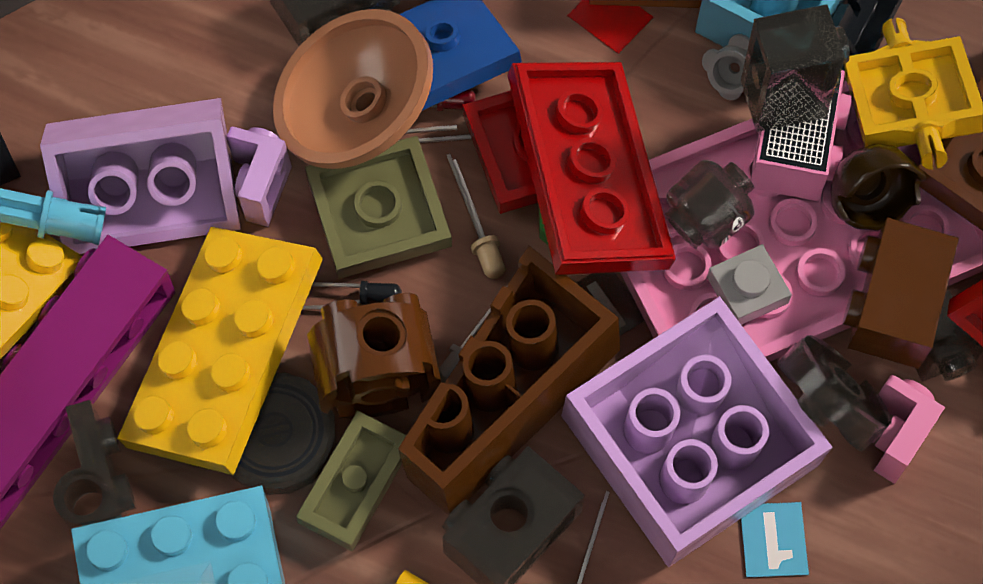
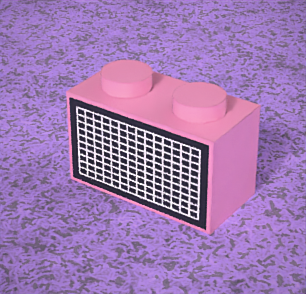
(802, 155)

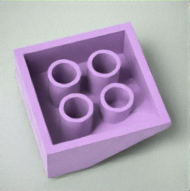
(694, 430)

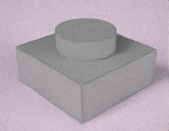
(749, 284)

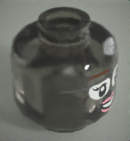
(710, 204)

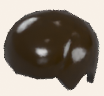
(875, 185)

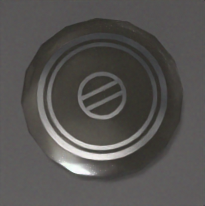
(288, 439)

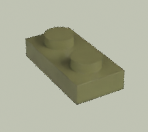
(353, 481)

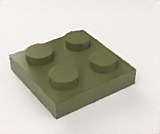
(379, 209)

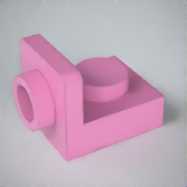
(913, 419)

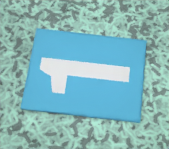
(775, 540)

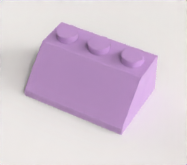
(153, 168)

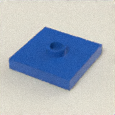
(464, 45)

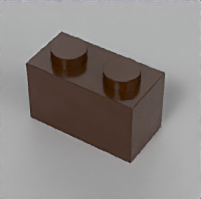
(901, 293)

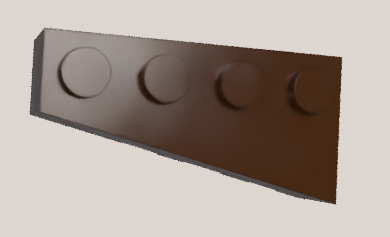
(508, 381)

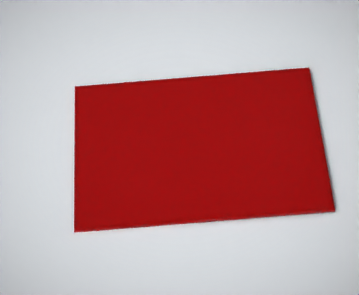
(611, 23)

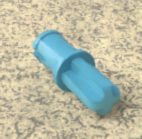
(52, 215)

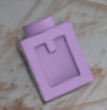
(262, 173)

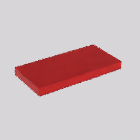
(590, 168)

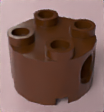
(373, 356)

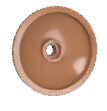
(353, 89)

